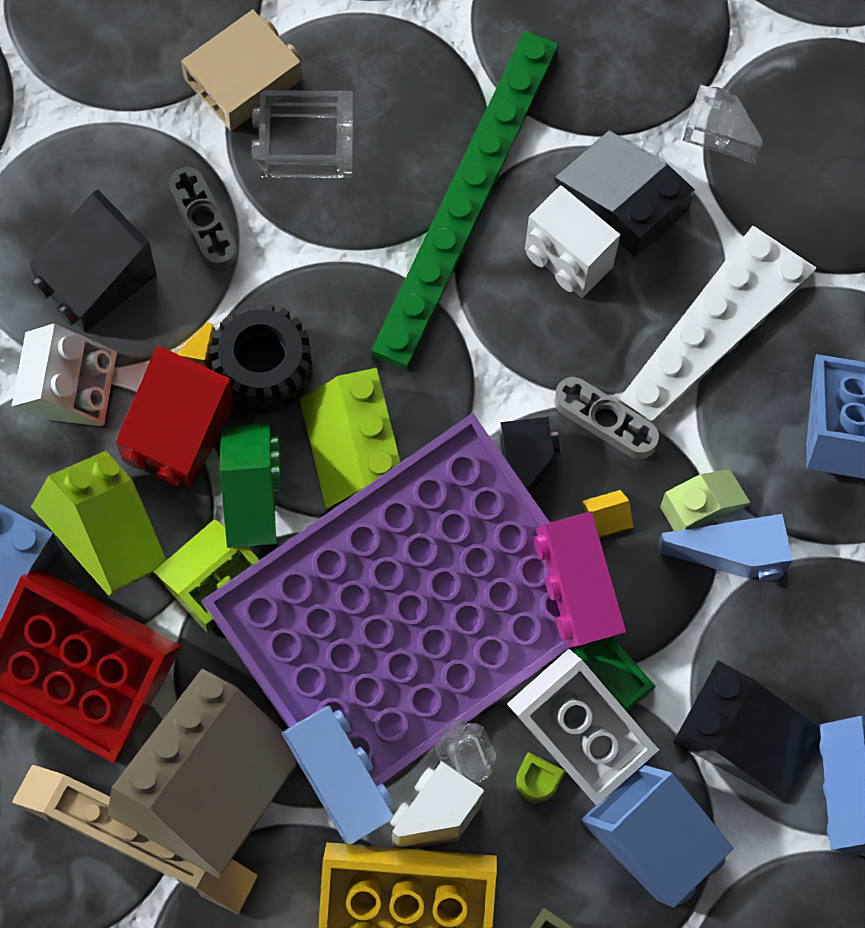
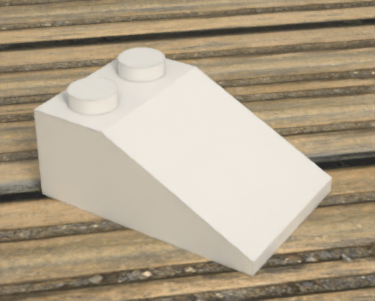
(583, 726)

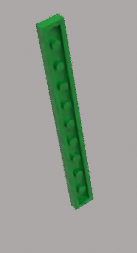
(464, 201)

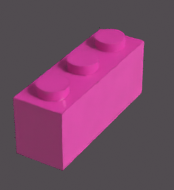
(579, 580)

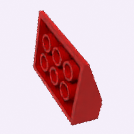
(79, 663)

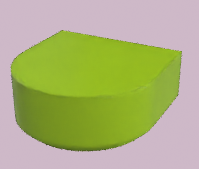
(538, 779)

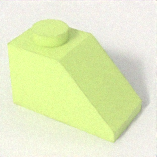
(703, 500)

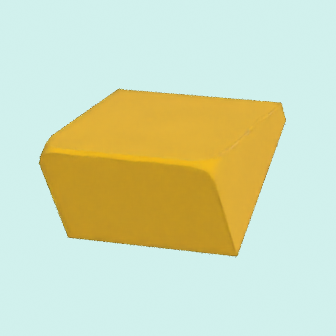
(198, 347)

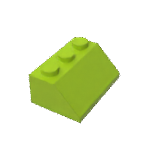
(349, 434)

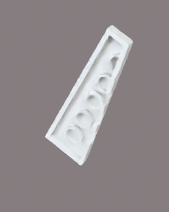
(734, 302)

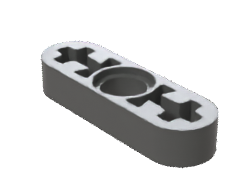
(204, 202)

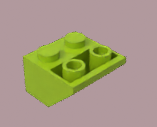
(203, 568)

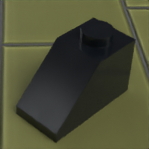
(529, 448)

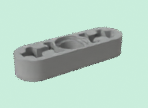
(609, 434)

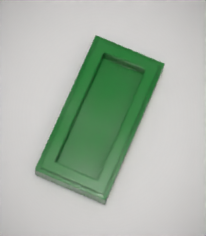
(616, 671)

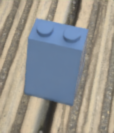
(659, 834)

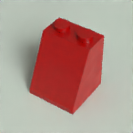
(175, 418)

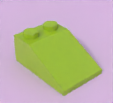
(101, 521)

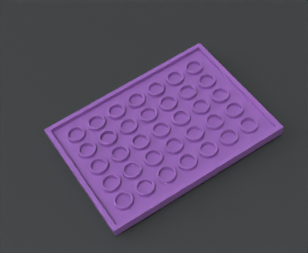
(402, 602)

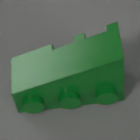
(248, 483)

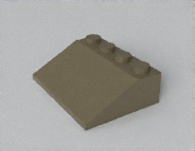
(204, 775)

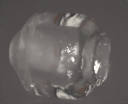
(467, 750)

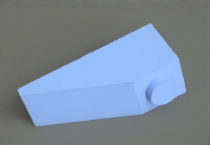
(738, 547)

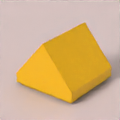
(610, 513)

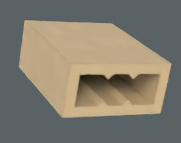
(238, 65)

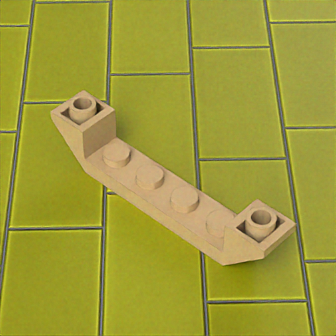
(86, 810)

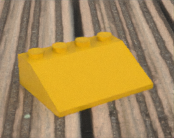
(405, 888)

